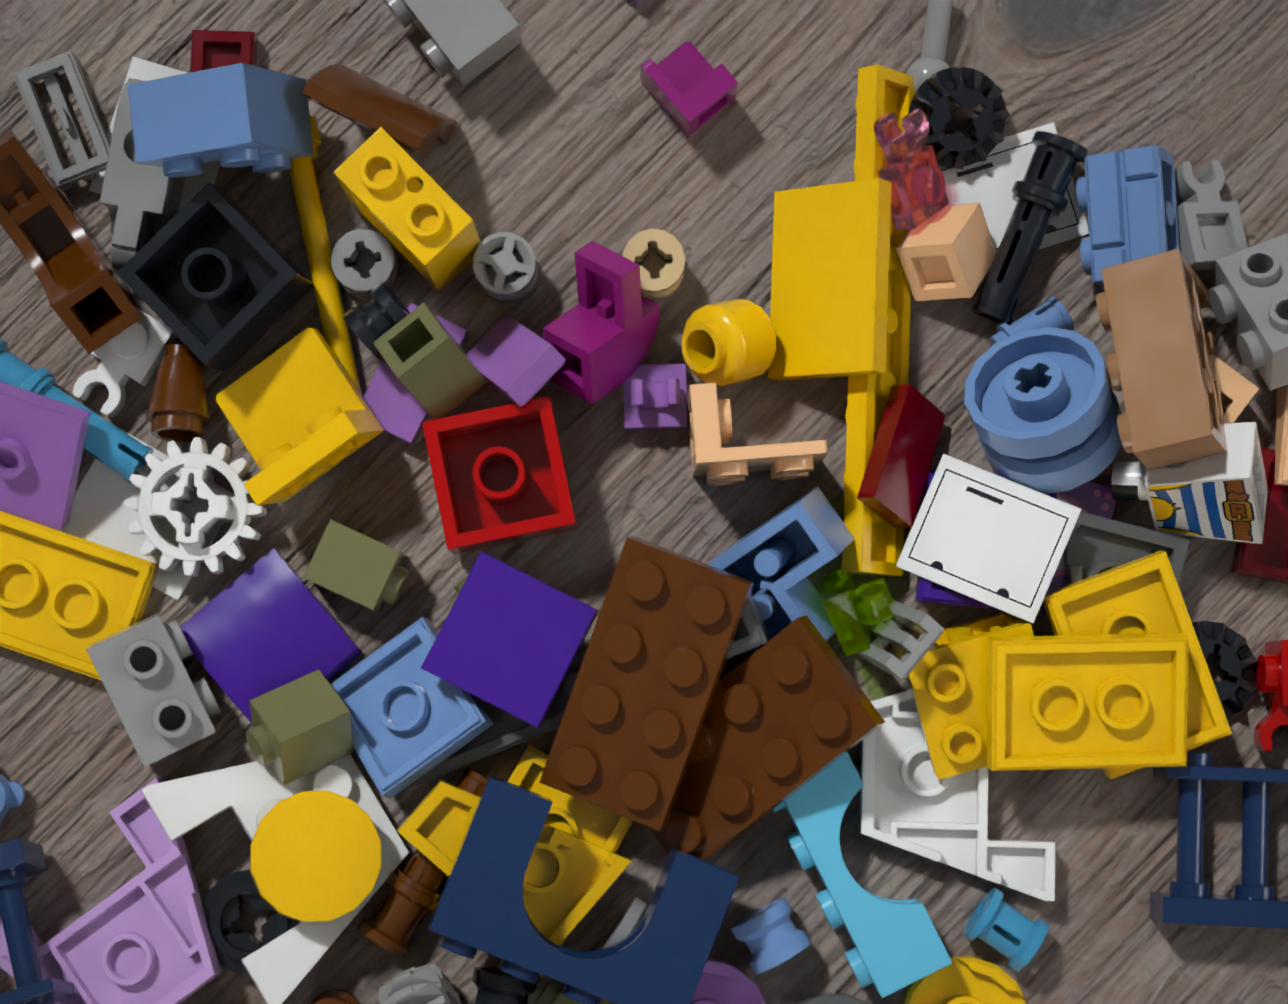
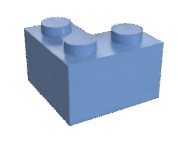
(224, 115)
(783, 555)

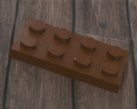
(646, 682)
(766, 737)

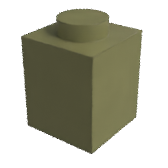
(429, 362)
(358, 567)
(300, 727)

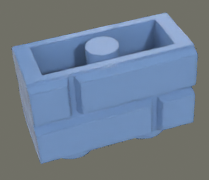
(1128, 207)

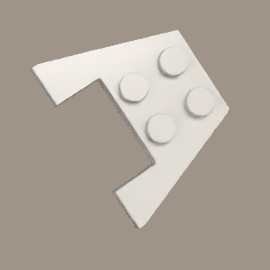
(251, 794)
(937, 816)

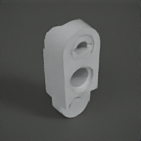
(135, 193)

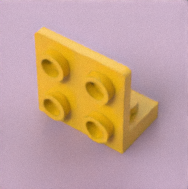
(297, 417)
(952, 691)

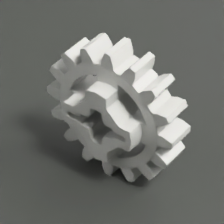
(193, 537)

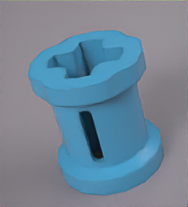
(1006, 929)

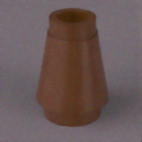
(178, 397)

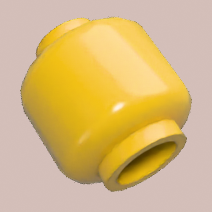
(729, 342)

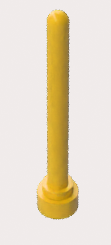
(319, 257)

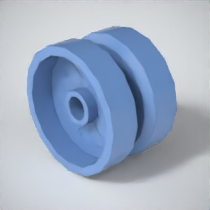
(1044, 409)

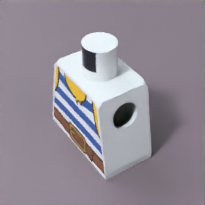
(1205, 496)

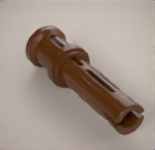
(411, 892)

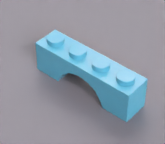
(889, 936)

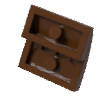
(379, 106)

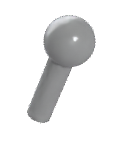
(934, 42)

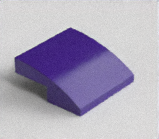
(266, 633)

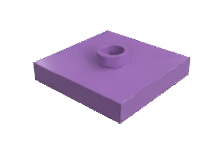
(39, 455)

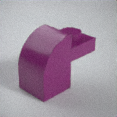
(607, 329)

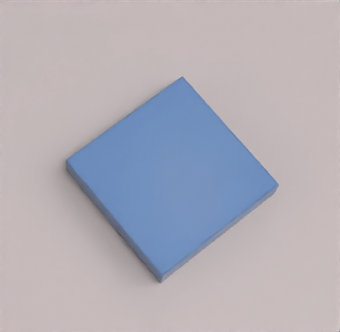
(404, 715)

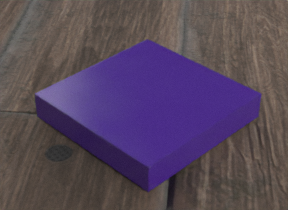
(510, 639)

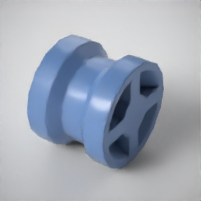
(770, 935)

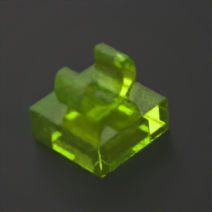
(855, 609)

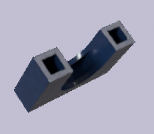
(487, 912)

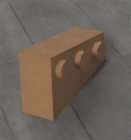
(1162, 360)

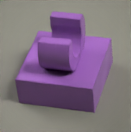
(656, 398)

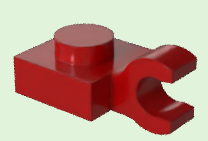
(1272, 680)

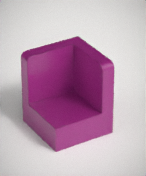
(689, 87)

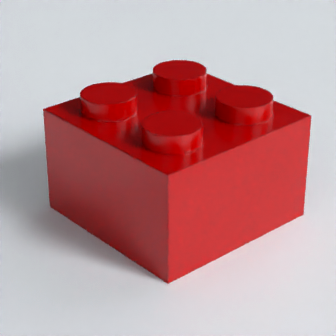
(499, 475)

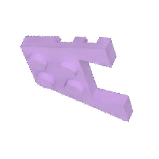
(143, 939)

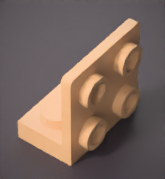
(712, 427)

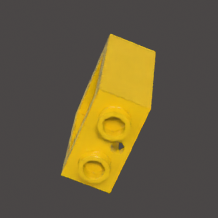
(411, 216)

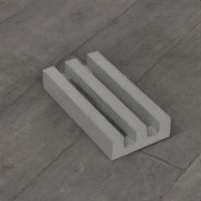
(85, 167)
(890, 633)

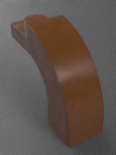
(61, 250)

